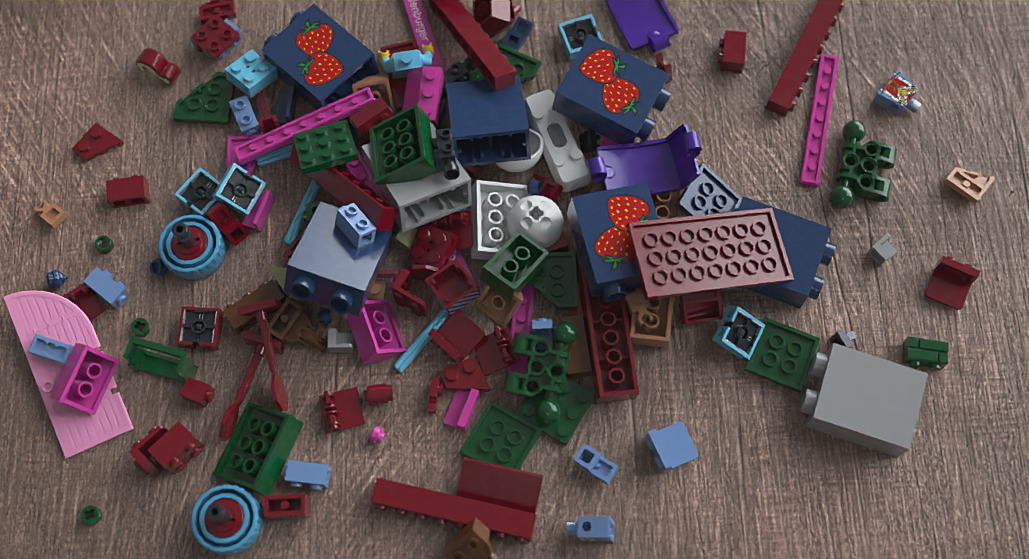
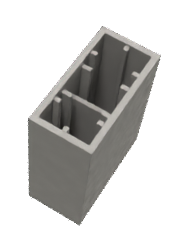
(425, 198)
(864, 399)

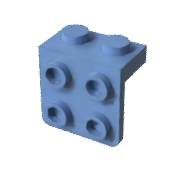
(671, 446)

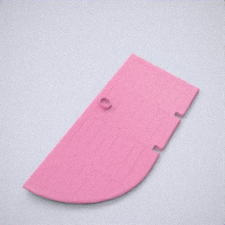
(65, 322)

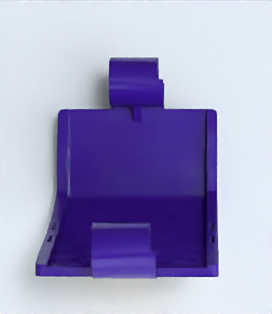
(644, 23)
(663, 163)

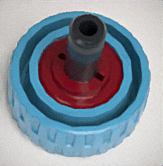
(192, 247)
(227, 520)

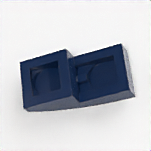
(518, 34)

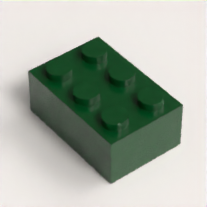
(514, 265)

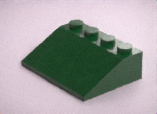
(403, 147)
(258, 448)

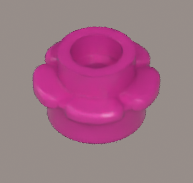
(376, 435)

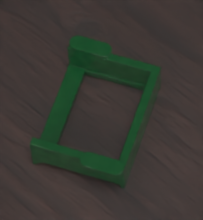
(159, 364)

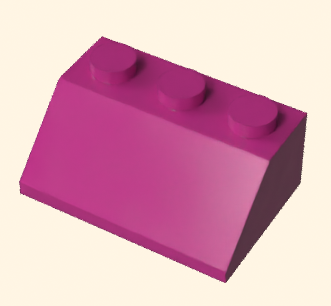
(425, 88)
(376, 332)
(84, 378)

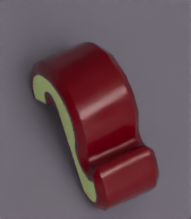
(158, 65)

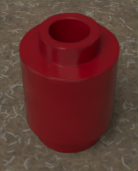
(378, 394)

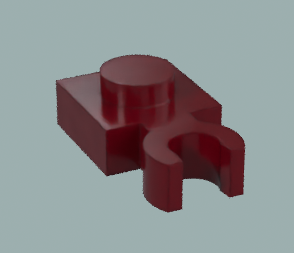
(436, 390)

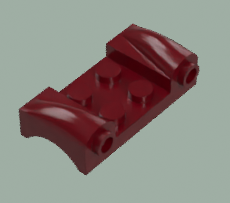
(701, 307)

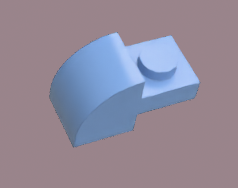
(595, 464)

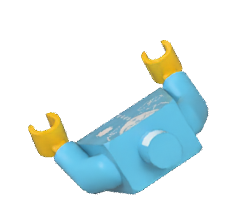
(405, 61)

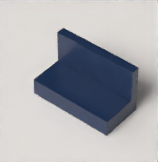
(286, 105)

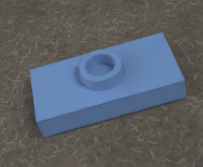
(50, 349)

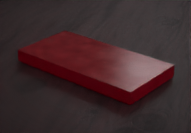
(399, 85)
(499, 485)

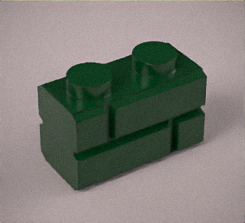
(925, 352)

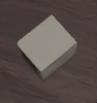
(882, 250)
(340, 342)

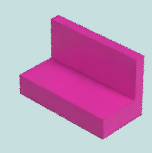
(258, 215)
(461, 409)

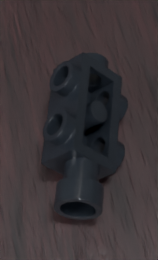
(460, 75)
(446, 154)

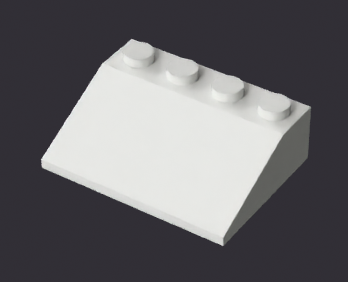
(490, 214)

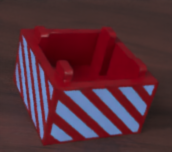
(452, 287)

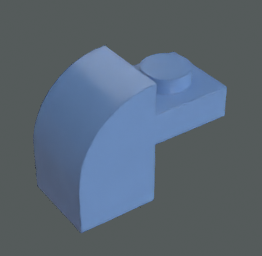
(543, 328)

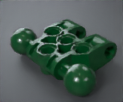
(852, 176)
(515, 383)

